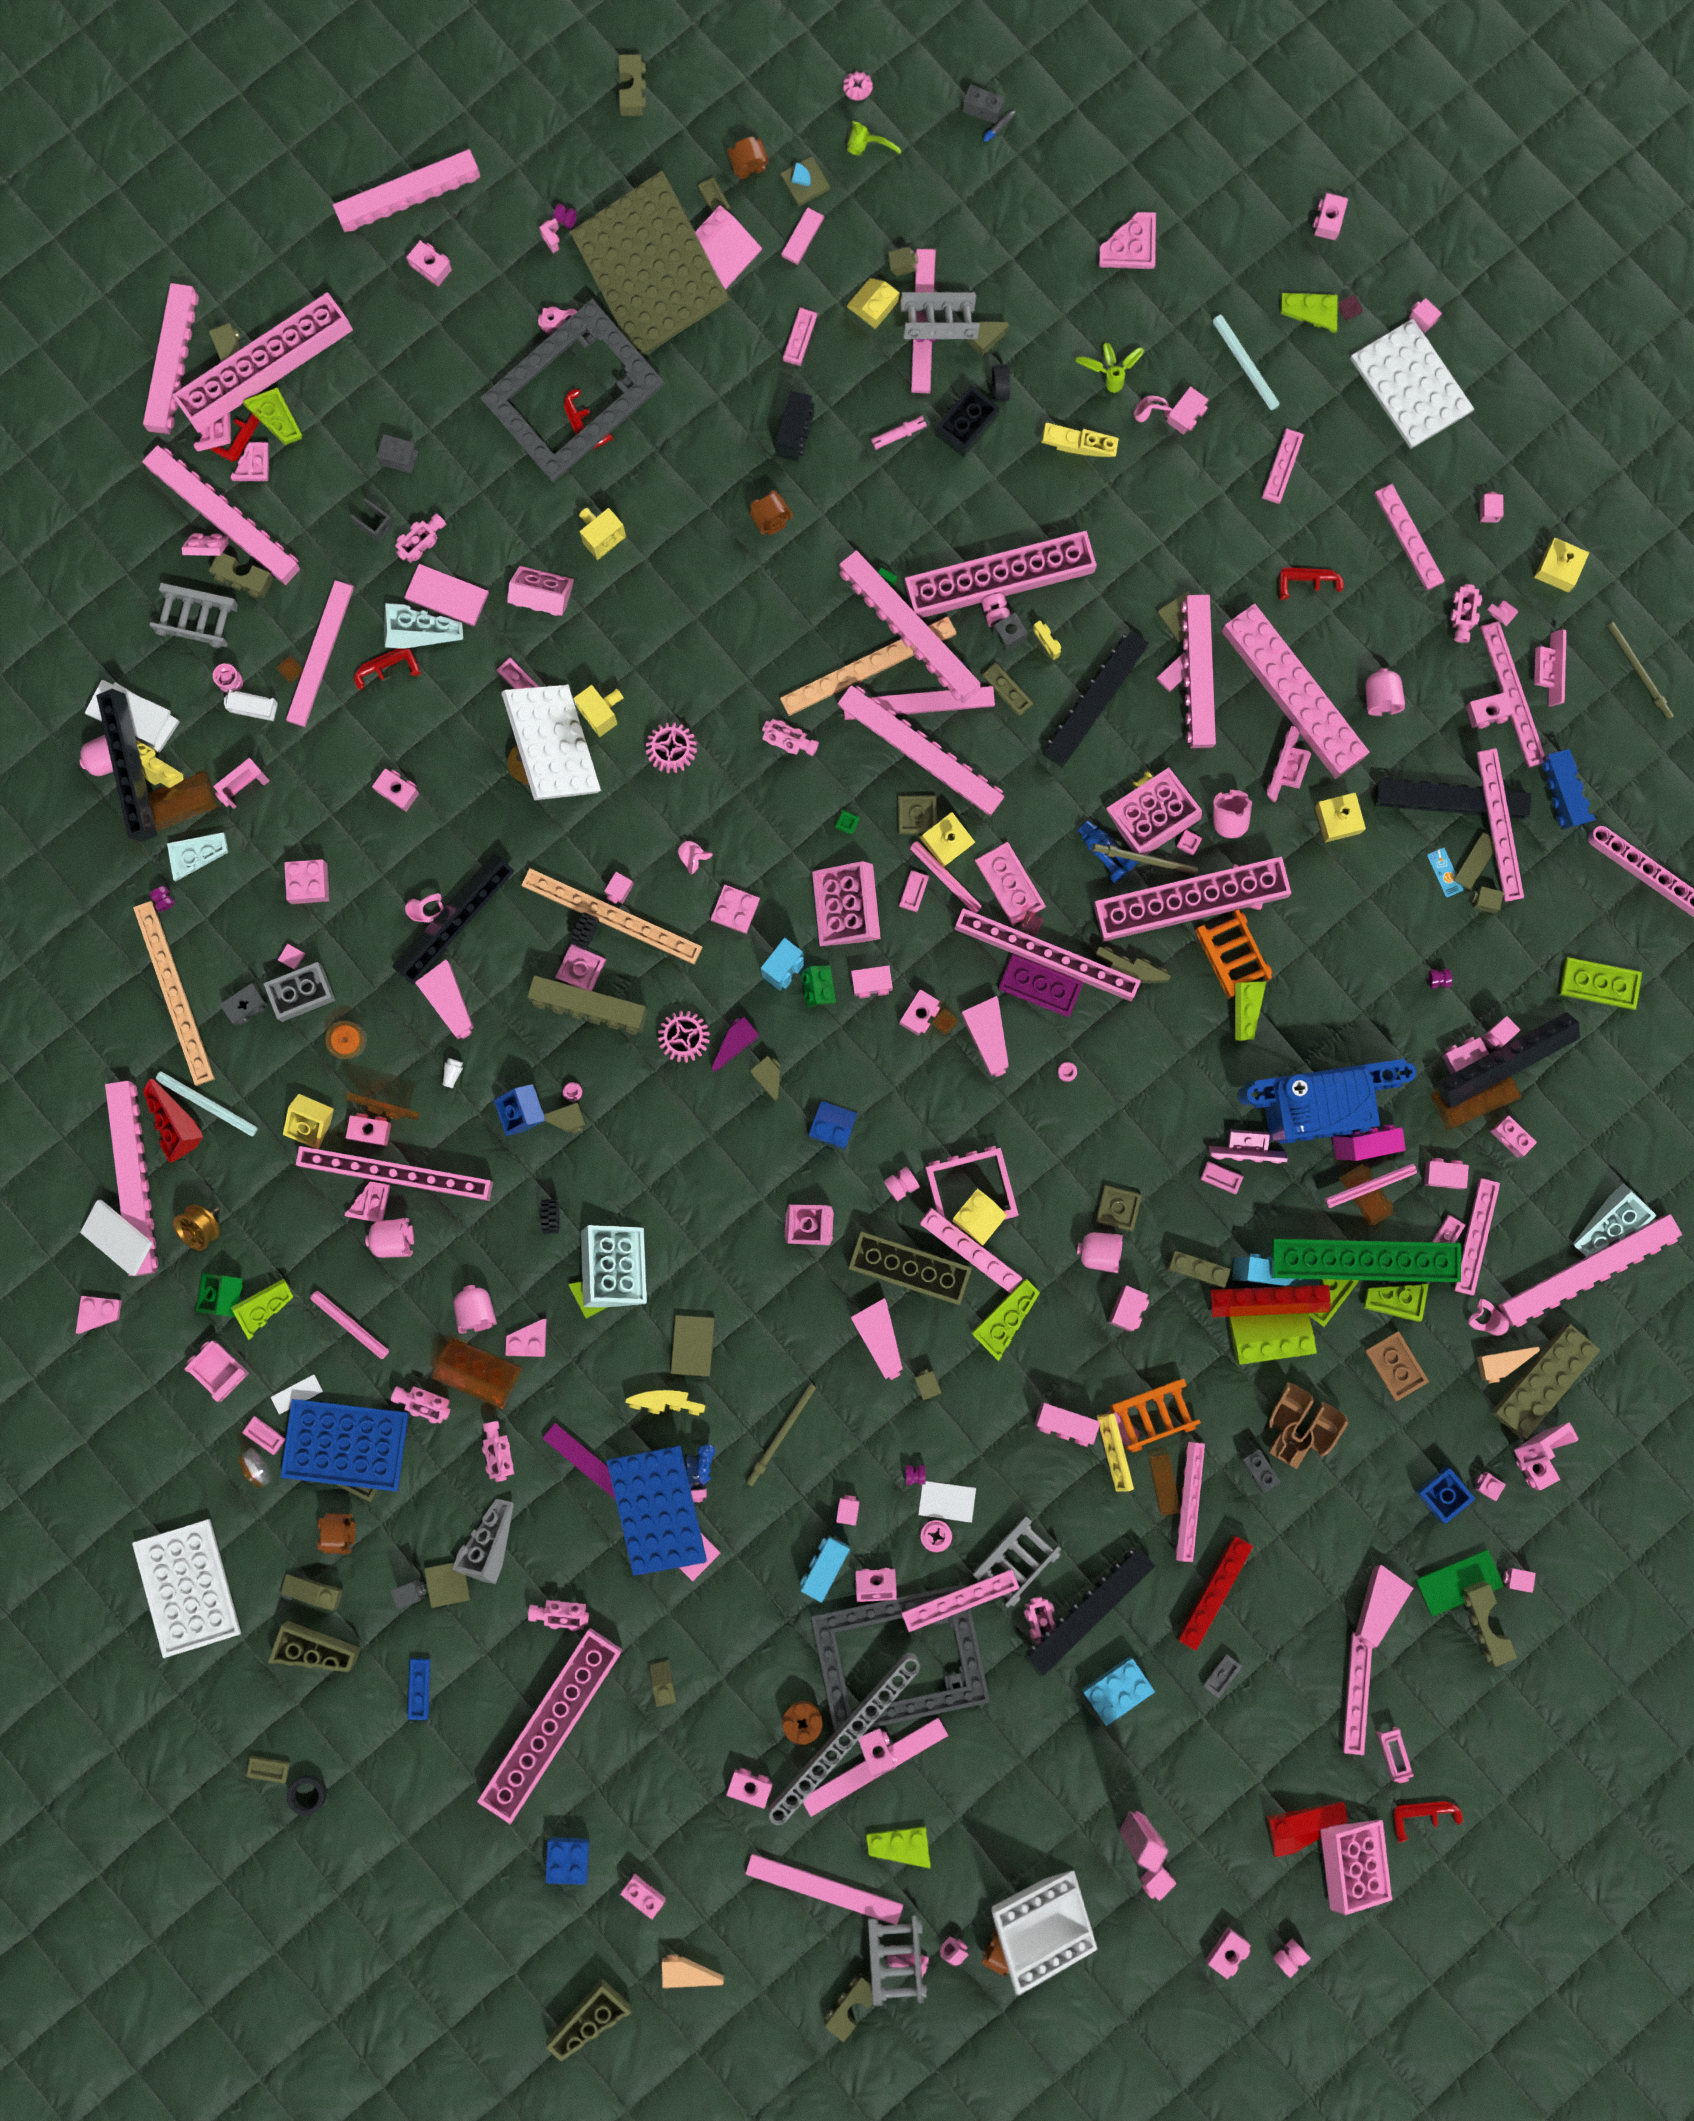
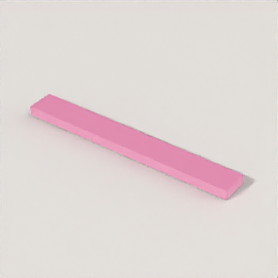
(922, 350)
(320, 653)
(1510, 683)
(932, 702)
(1500, 824)
(861, 1775)
(824, 1889)

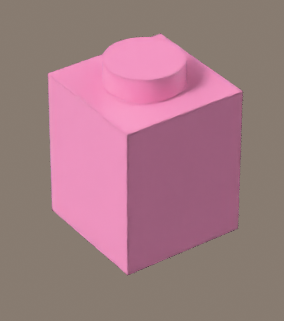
(1425, 314)
(1491, 507)
(618, 888)
(847, 1510)
(1519, 1579)

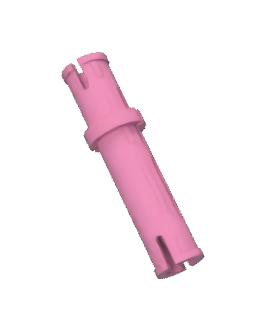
(899, 432)

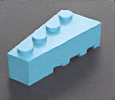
(1260, 1271)

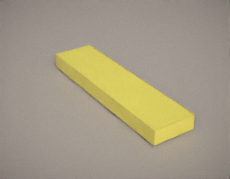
(1115, 1452)

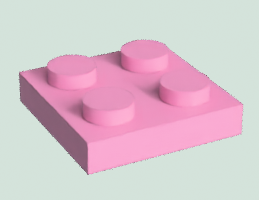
(205, 545)
(735, 909)

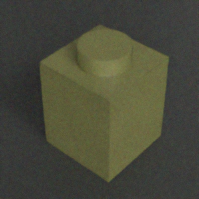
(903, 261)
(1487, 899)
(927, 1384)

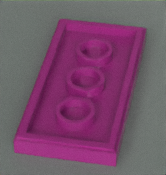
(1040, 985)

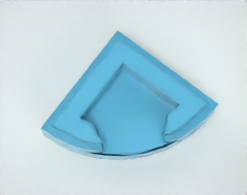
(801, 175)

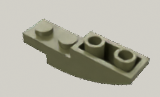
(1139, 970)

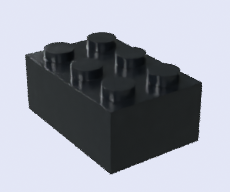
(967, 421)
(795, 426)

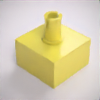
(601, 532)
(1561, 565)
(597, 709)
(1340, 817)
(947, 839)

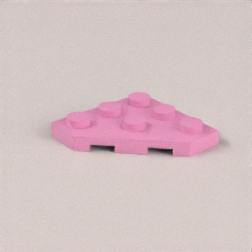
(1132, 244)

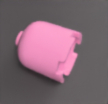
(1384, 693)
(96, 757)
(1231, 813)
(391, 1238)
(1101, 1251)
(473, 1309)

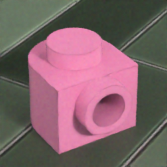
(953, 1951)

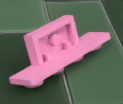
(1551, 667)
(1290, 767)
(1248, 1145)

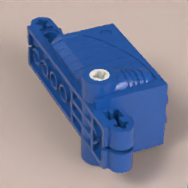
(1324, 1100)

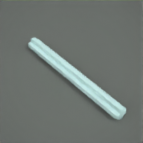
(1246, 362)
(206, 1103)

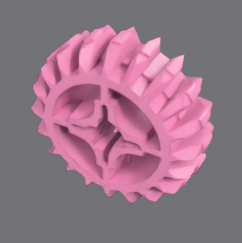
(678, 748)
(675, 1040)

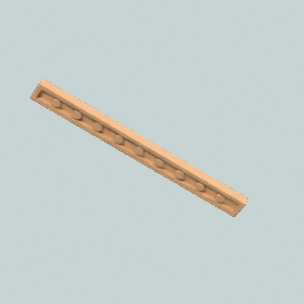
(858, 671)
(612, 916)
(174, 993)

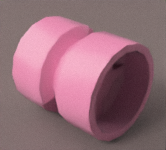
(995, 607)
(227, 678)
(901, 1183)
(1291, 1958)

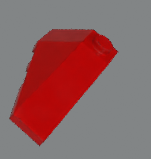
(175, 1126)
(1300, 1828)

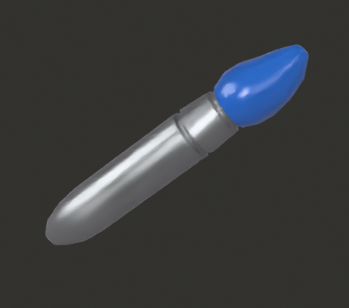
(991, 133)

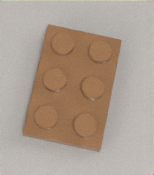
(1396, 1366)

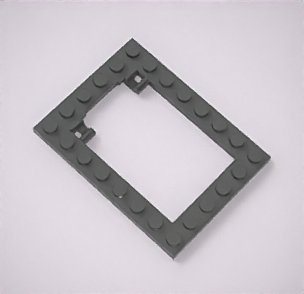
(639, 372)
(971, 1677)

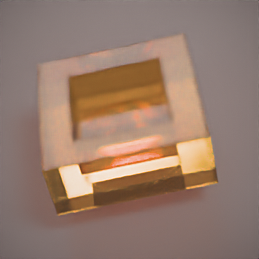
(290, 669)
(945, 1022)

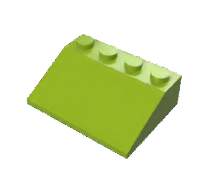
(1271, 1337)

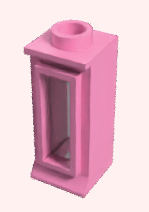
(1395, 1755)

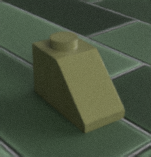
(988, 336)
(225, 340)
(768, 1076)
(567, 1118)
(663, 1683)

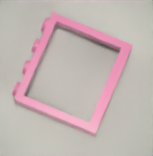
(971, 1157)

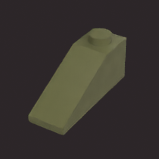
(312, 1592)

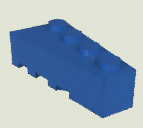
(1566, 790)

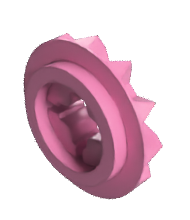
(855, 92)
(927, 1539)

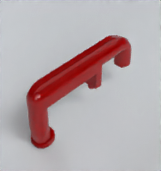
(575, 416)
(240, 441)
(1304, 574)
(385, 661)
(1423, 1809)

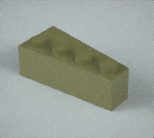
(312, 1649)

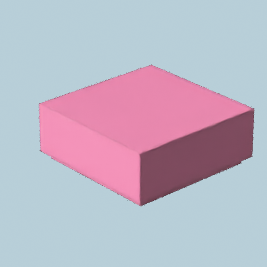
(1189, 842)
(291, 956)

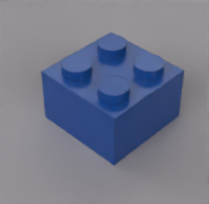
(519, 1110)
(1445, 1495)
(567, 1861)

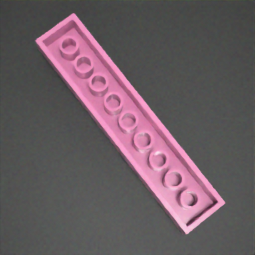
(263, 362)
(1000, 573)
(1295, 691)
(1192, 899)
(550, 1726)

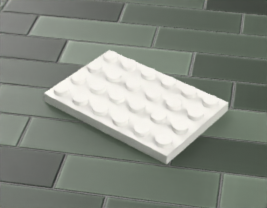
(1411, 383)
(551, 742)
(186, 1588)

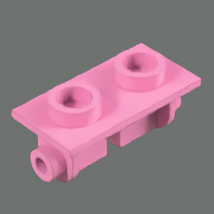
(904, 1960)

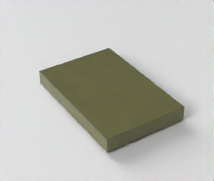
(692, 1345)

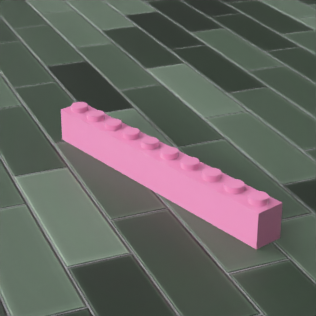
(220, 514)
(909, 627)
(920, 750)
(1047, 955)
(130, 1165)
(394, 1173)
(1589, 1270)

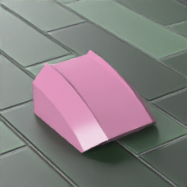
(809, 1224)

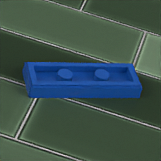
(419, 1689)

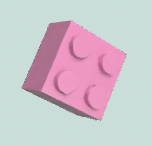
(306, 881)
(1128, 1309)

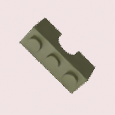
(632, 99)
(255, 582)
(1198, 1269)
(838, 2020)

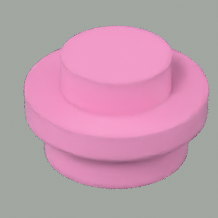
(572, 1091)

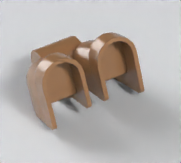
(1320, 1435)

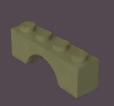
(1480, 1601)

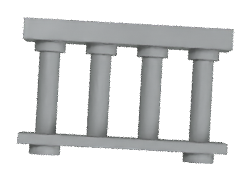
(939, 302)
(189, 597)
(997, 1556)
(880, 1972)

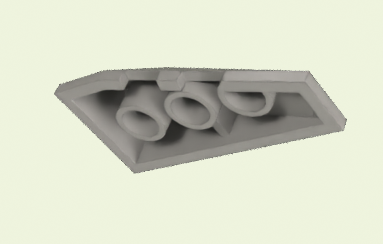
(485, 1551)

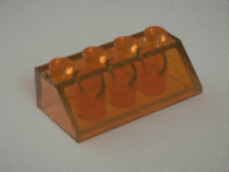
(181, 801)
(1480, 1104)
(476, 1373)

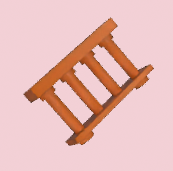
(1214, 952)
(1157, 1395)

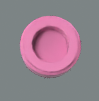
(1067, 1071)

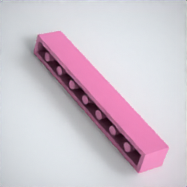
(407, 191)
(170, 358)
(1199, 671)
(1143, 1841)

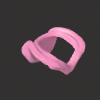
(1144, 408)
(690, 854)
(414, 908)
(1496, 1325)

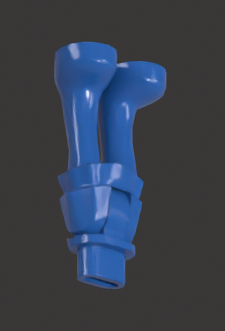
(1093, 835)

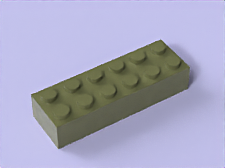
(587, 1004)
(910, 1268)
(1545, 1381)

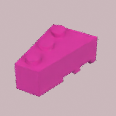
(1369, 1143)

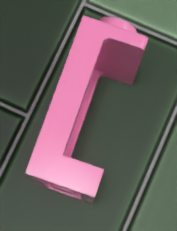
(238, 780)
(216, 1370)
(1539, 1447)

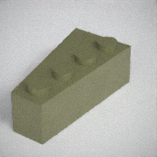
(593, 2015)

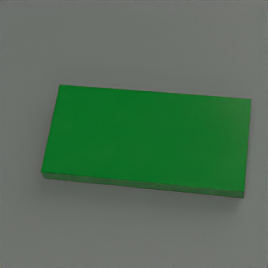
(1445, 1586)

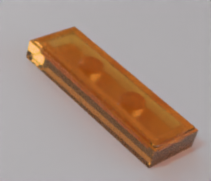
(1165, 1484)

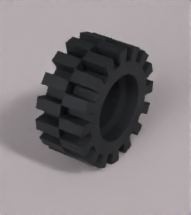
(584, 930)
(550, 1216)

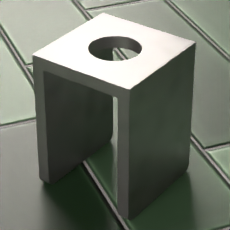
(397, 454)
(377, 535)
(1011, 640)

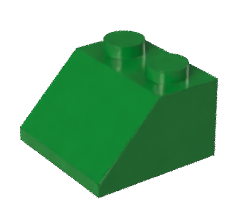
(218, 1294)

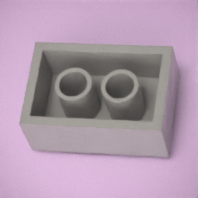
(299, 992)

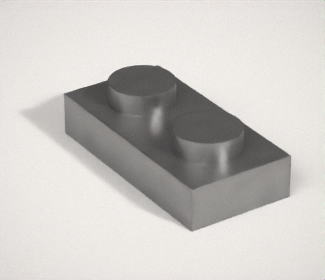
(1222, 1675)

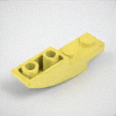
(1079, 442)
(155, 769)
(657, 1401)

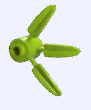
(860, 136)
(1114, 375)

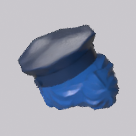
(699, 1466)

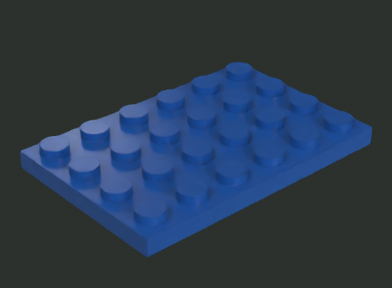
(345, 1445)
(656, 1510)

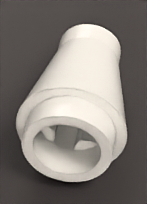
(451, 1072)

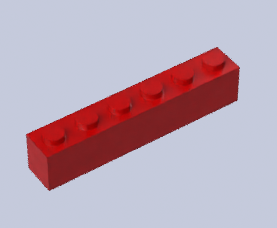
(1270, 1301)
(1214, 1592)

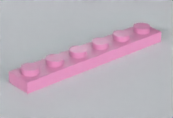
(1409, 537)
(1477, 1236)
(970, 1250)
(1190, 1502)
(960, 1600)
(1357, 1698)

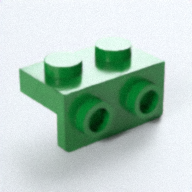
(818, 985)

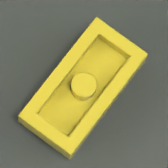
(1043, 634)

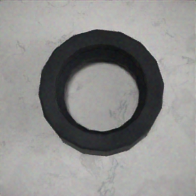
(1000, 383)
(322, 1795)

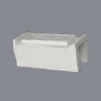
(250, 705)

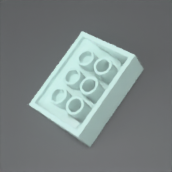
(613, 1266)

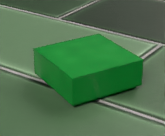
(890, 578)
(847, 822)

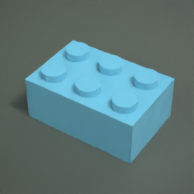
(783, 964)
(824, 1568)
(1118, 1690)

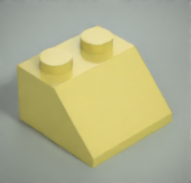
(874, 301)
(307, 1121)
(979, 1217)

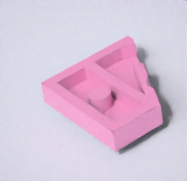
(215, 434)
(253, 464)
(371, 1203)
(96, 1312)
(528, 1341)

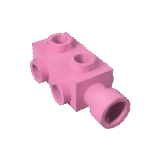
(559, 316)
(414, 538)
(1466, 611)
(786, 738)
(426, 1403)
(499, 1453)
(562, 1612)
(1042, 1619)

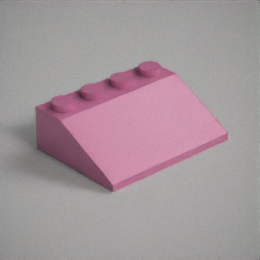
(727, 245)
(1154, 813)
(846, 904)
(1356, 1866)

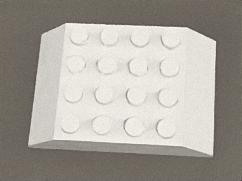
(1043, 1930)

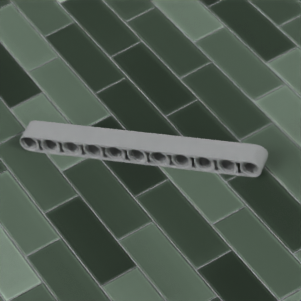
(841, 1748)

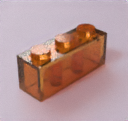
(1372, 1204)

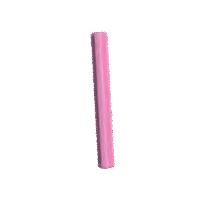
(945, 877)
(1371, 1185)
(350, 1325)

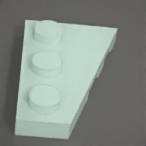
(195, 853)

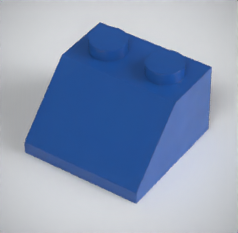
(833, 1125)

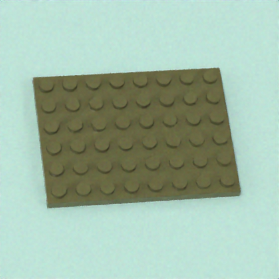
(650, 264)

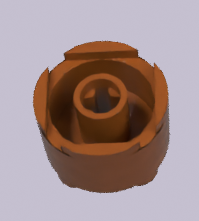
(748, 157)
(770, 513)
(336, 1533)
(790, 1723)
(994, 1955)

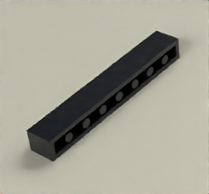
(1096, 699)
(126, 765)
(1445, 798)
(453, 918)
(1508, 1060)
(1089, 1611)

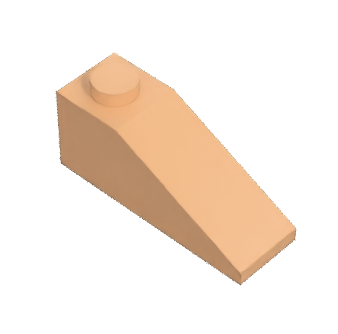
(1500, 1365)
(685, 1973)

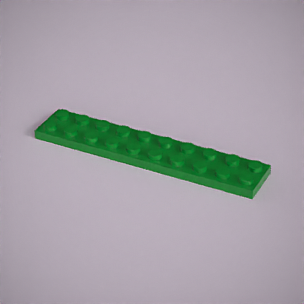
(1366, 1260)

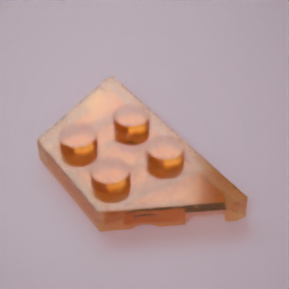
(379, 1107)

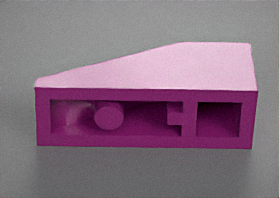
(737, 1039)

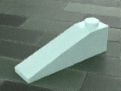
(412, 628)
(1617, 1217)

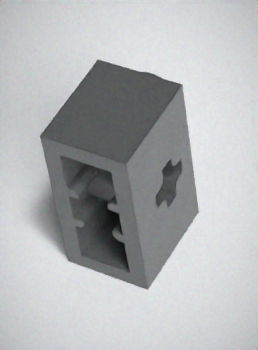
(983, 104)
(234, 1005)
(1260, 1470)
(409, 1593)

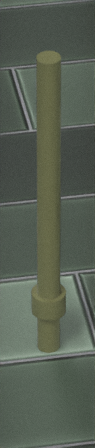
(1660, 701)
(1112, 851)
(759, 1468)

